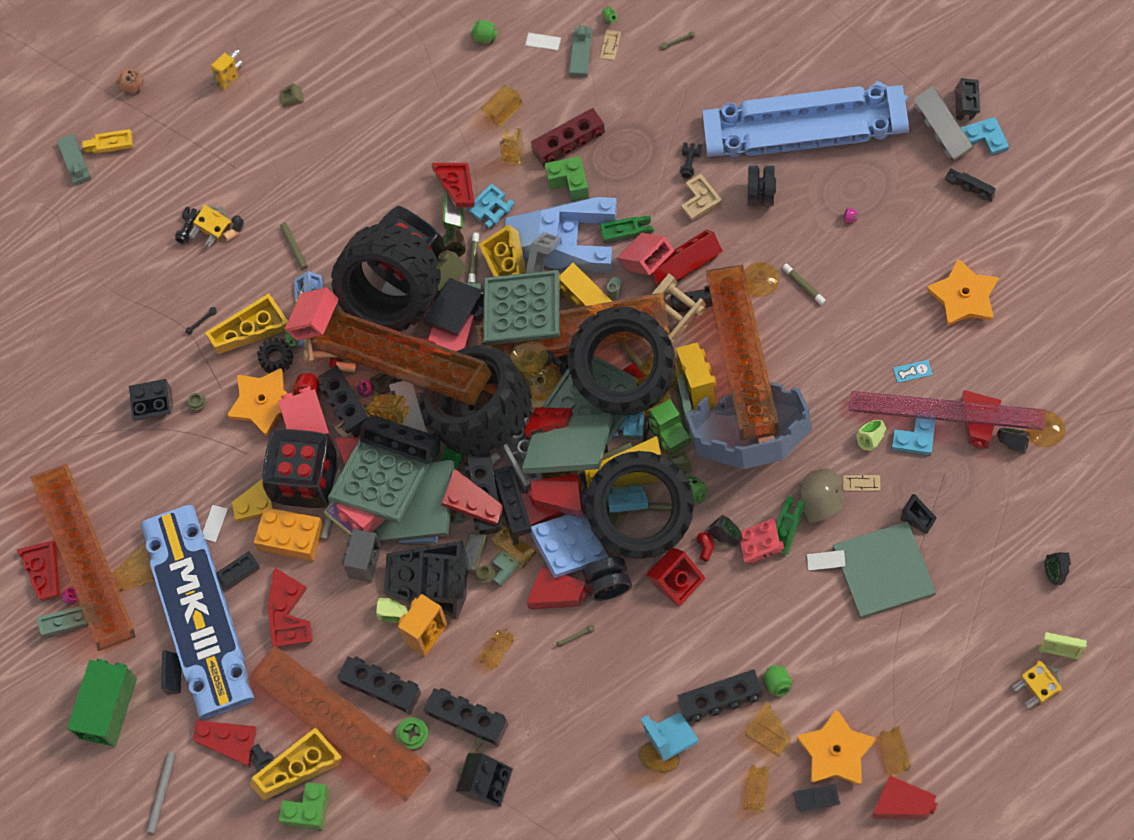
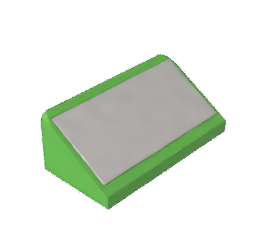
(451, 216)

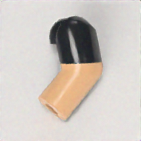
(236, 229)

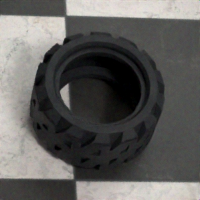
(400, 250)
(598, 328)
(492, 424)
(680, 494)

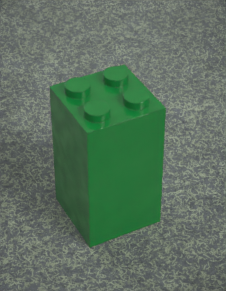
(102, 702)

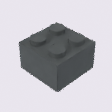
(361, 555)

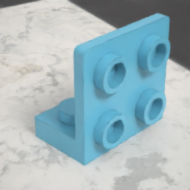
(670, 735)

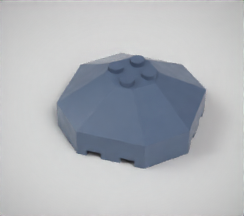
(717, 436)

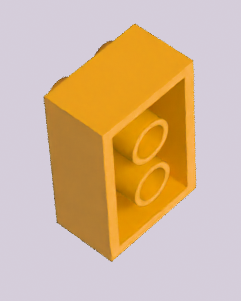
(288, 534)
(422, 624)

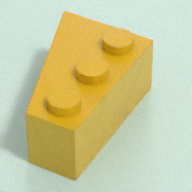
(580, 289)
(697, 374)

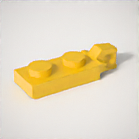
(109, 142)

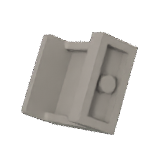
(539, 249)

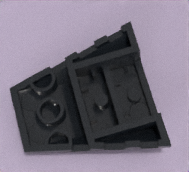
(431, 571)

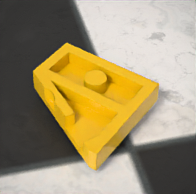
(251, 503)

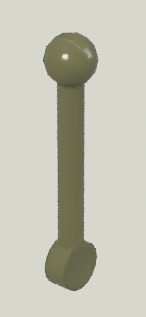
(664, 45)
(590, 628)
(478, 742)

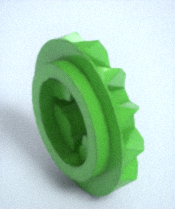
(407, 726)

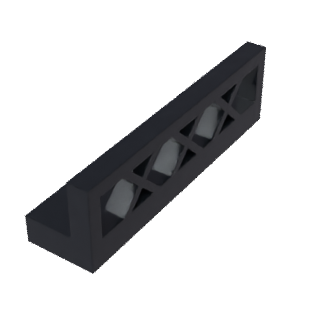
(512, 502)

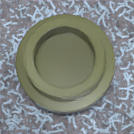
(196, 401)
(485, 574)

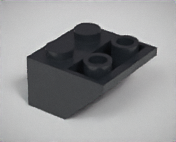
(150, 399)
(484, 779)

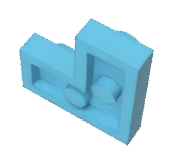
(989, 132)
(918, 441)

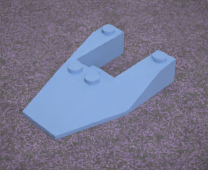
(564, 222)

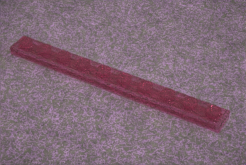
(948, 410)

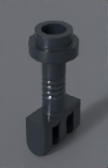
(687, 170)
(182, 236)
(561, 362)

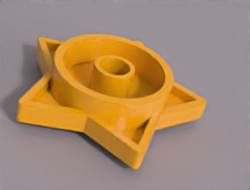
(964, 294)
(259, 400)
(830, 764)

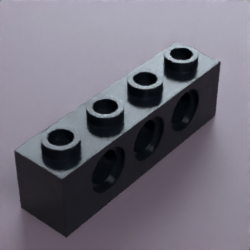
(343, 399)
(400, 439)
(483, 464)
(746, 680)
(405, 701)
(492, 733)

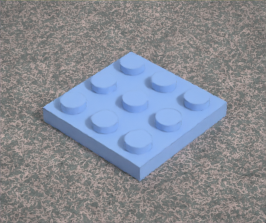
(567, 544)

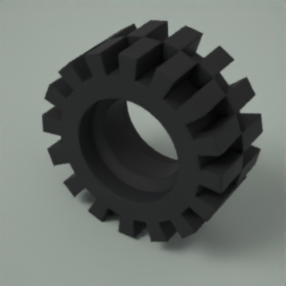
(270, 347)

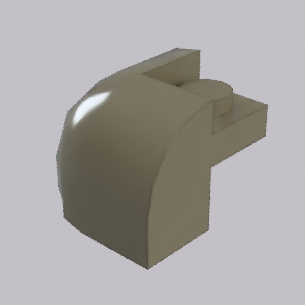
(821, 494)

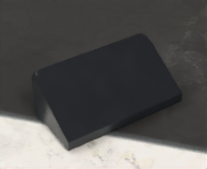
(171, 673)

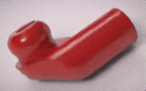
(708, 545)

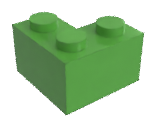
(568, 173)
(667, 426)
(311, 812)

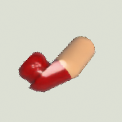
(343, 366)

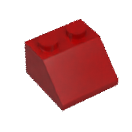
(676, 576)

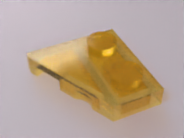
(134, 569)
(768, 731)

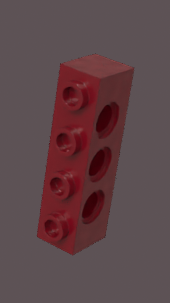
(573, 129)

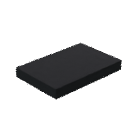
(453, 307)

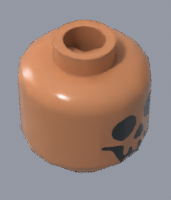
(130, 81)

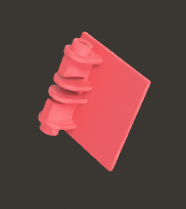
(760, 541)

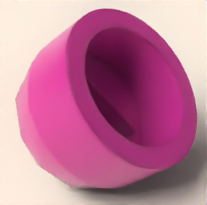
(849, 214)
(361, 389)
(67, 594)

